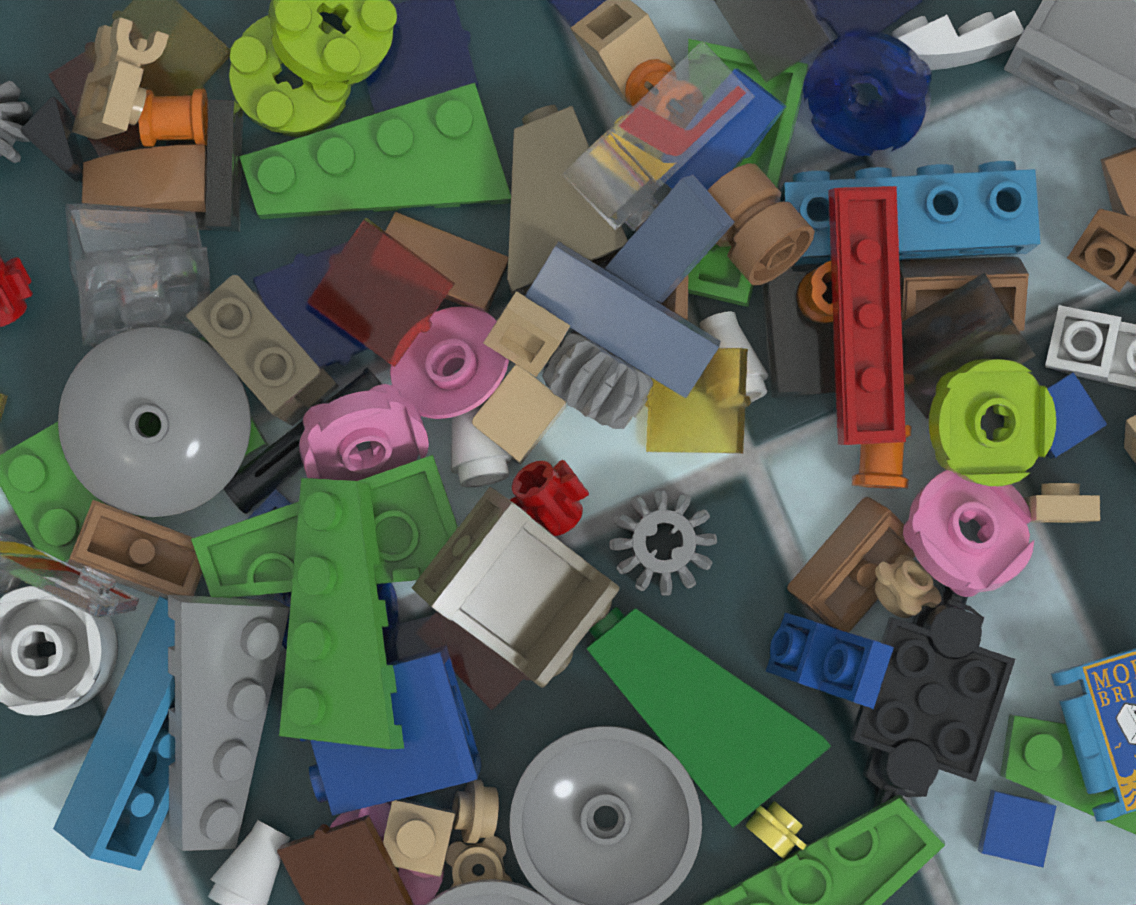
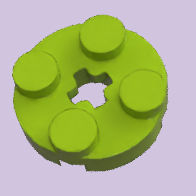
(334, 55)
(276, 105)
(957, 415)

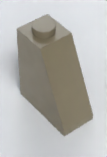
(546, 203)

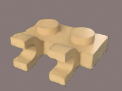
(112, 88)

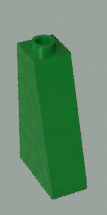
(715, 724)

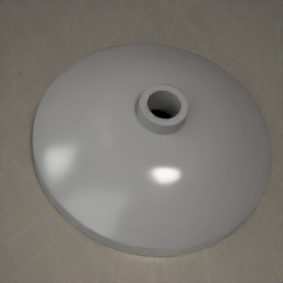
(200, 414)
(587, 864)

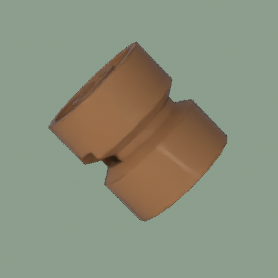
(766, 232)

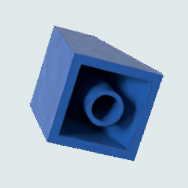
(436, 741)

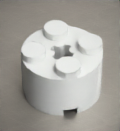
(59, 682)

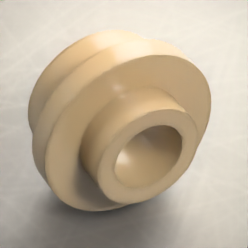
(476, 811)

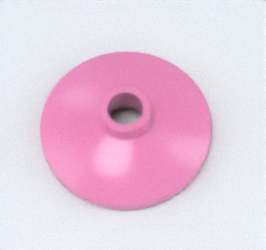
(451, 344)

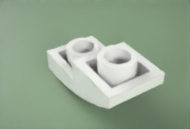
(978, 39)
(1093, 347)

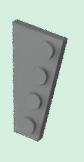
(222, 692)

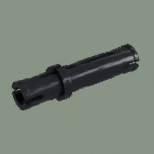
(282, 457)

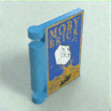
(1104, 728)

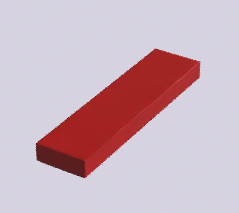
(867, 315)

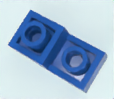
(735, 140)
(829, 659)

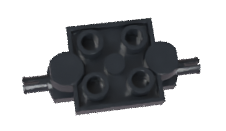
(933, 701)

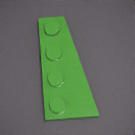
(259, 553)
(335, 650)
(849, 866)

